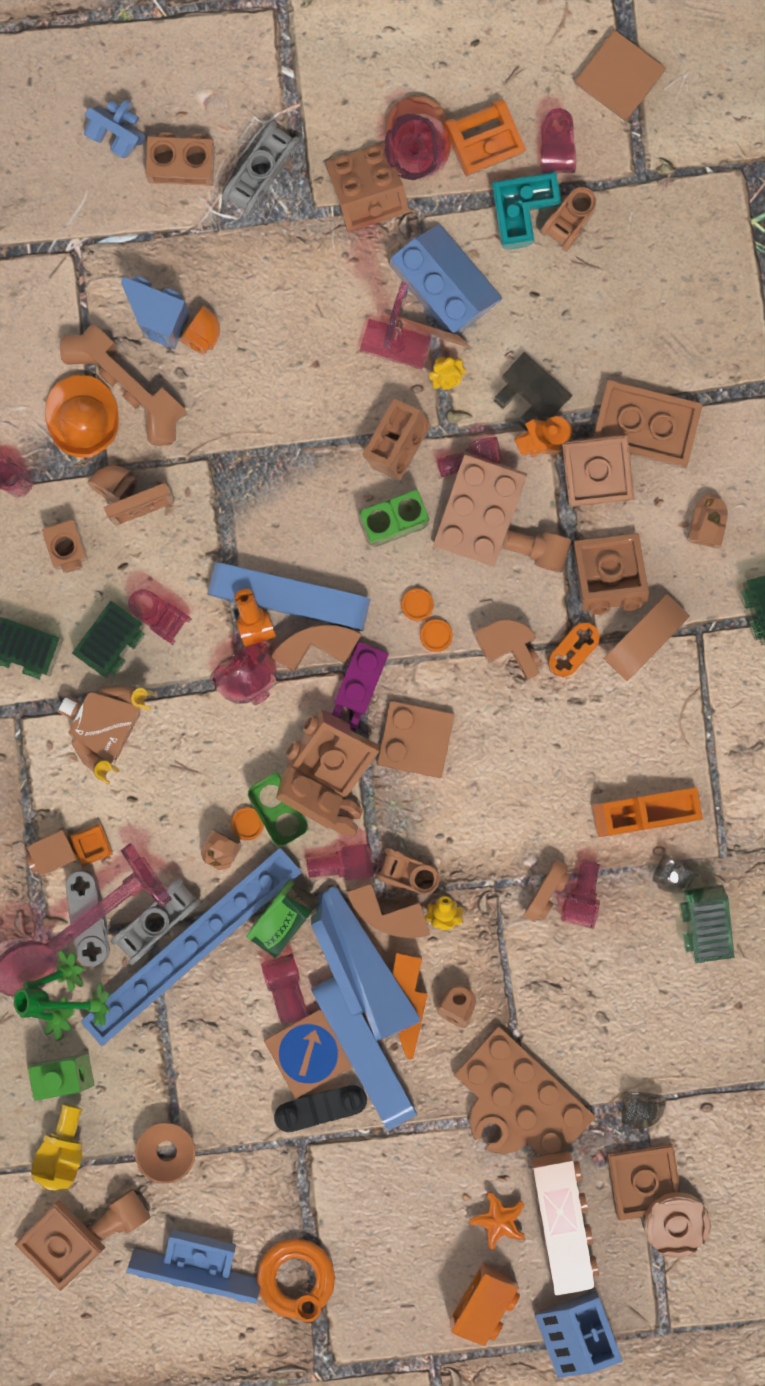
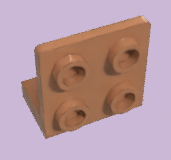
(367, 187)

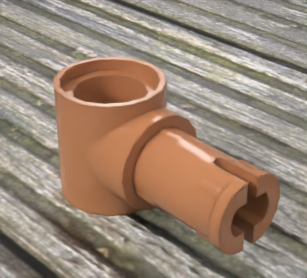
(546, 550)
(124, 1215)

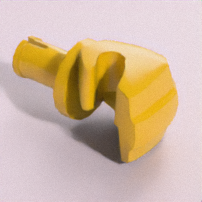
(60, 1154)

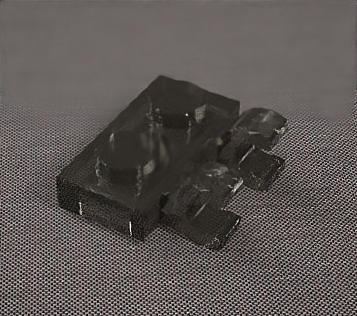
(534, 386)

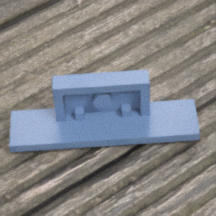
(196, 1264)

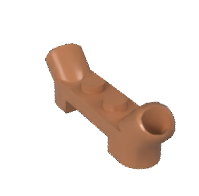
(96, 348)

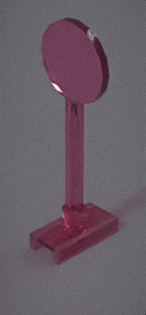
(394, 342)
(37, 959)

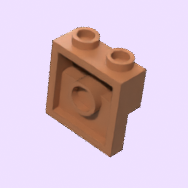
(611, 573)
(331, 753)

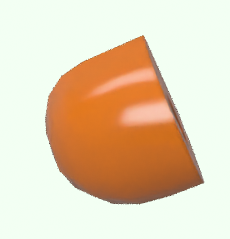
(202, 332)

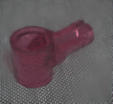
(485, 448)
(9, 468)
(350, 862)
(582, 904)

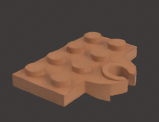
(520, 1099)

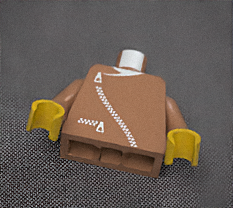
(104, 724)

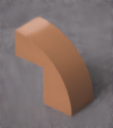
(646, 637)
(332, 640)
(403, 922)

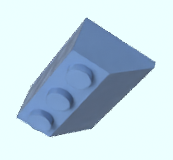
(444, 280)

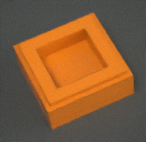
(91, 845)

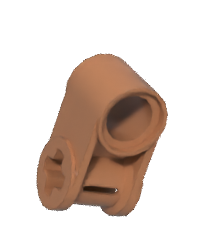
(566, 222)
(405, 872)

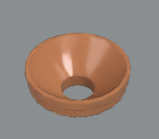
(163, 1170)

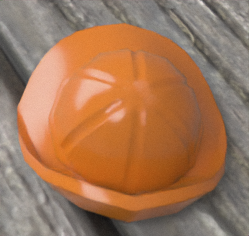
(81, 416)

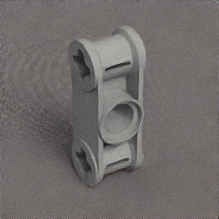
(248, 187)
(79, 905)
(139, 937)

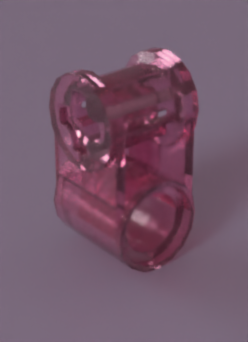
(558, 148)
(159, 616)

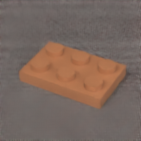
(656, 423)
(480, 509)

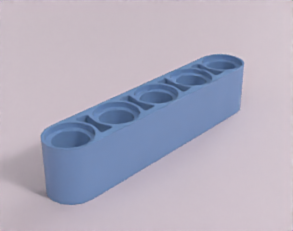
(291, 596)
(365, 1056)

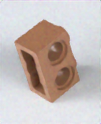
(179, 169)
(396, 439)

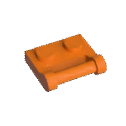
(490, 146)

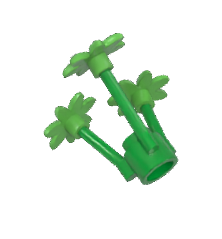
(33, 1001)

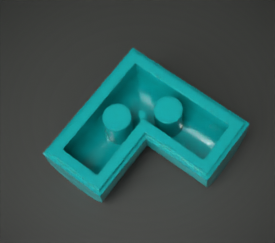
(514, 202)

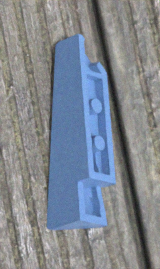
(359, 968)

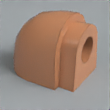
(113, 482)
(457, 1005)

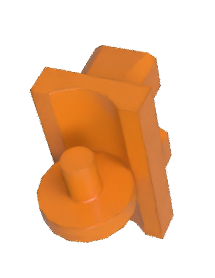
(544, 436)

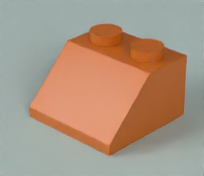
(483, 1306)

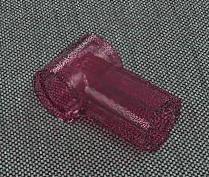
(283, 980)

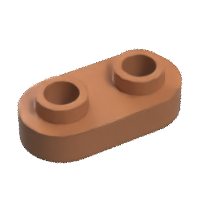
(554, 879)

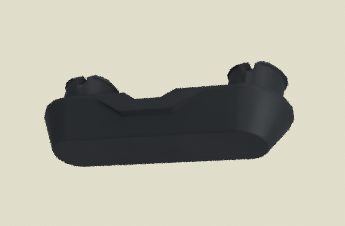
(320, 1108)

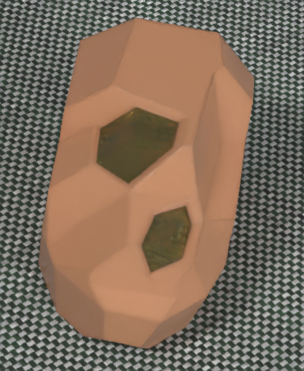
(708, 521)
(219, 850)

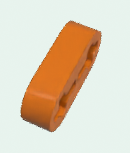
(579, 655)

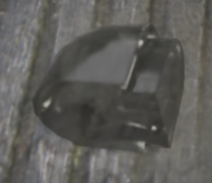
(674, 875)
(642, 1109)

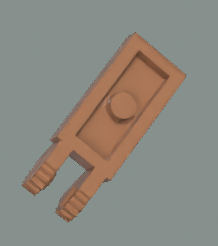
(318, 802)

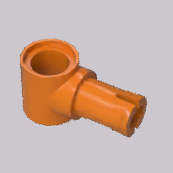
(253, 622)

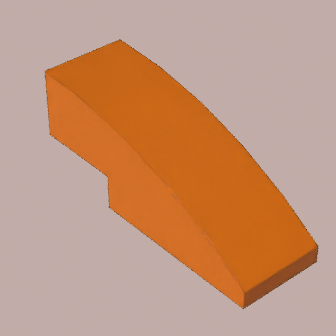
(647, 812)
(406, 974)

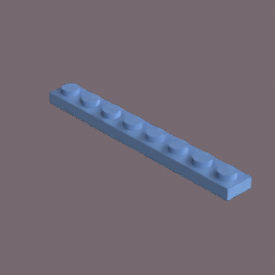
(193, 944)

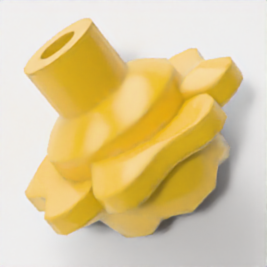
(447, 373)
(444, 914)

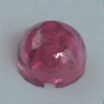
(417, 146)
(247, 676)

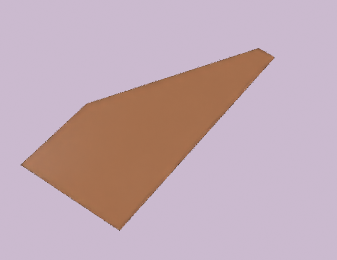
(436, 332)

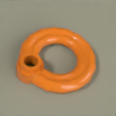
(319, 1294)

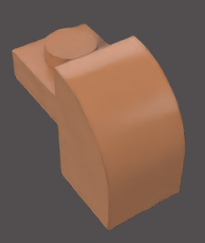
(508, 637)

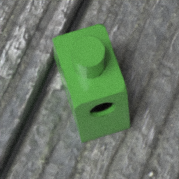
(60, 1076)

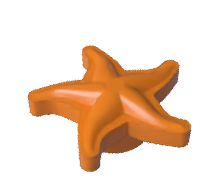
(499, 1221)

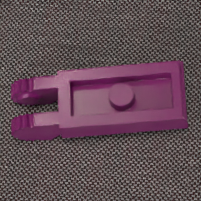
(360, 682)

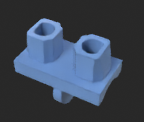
(101, 121)

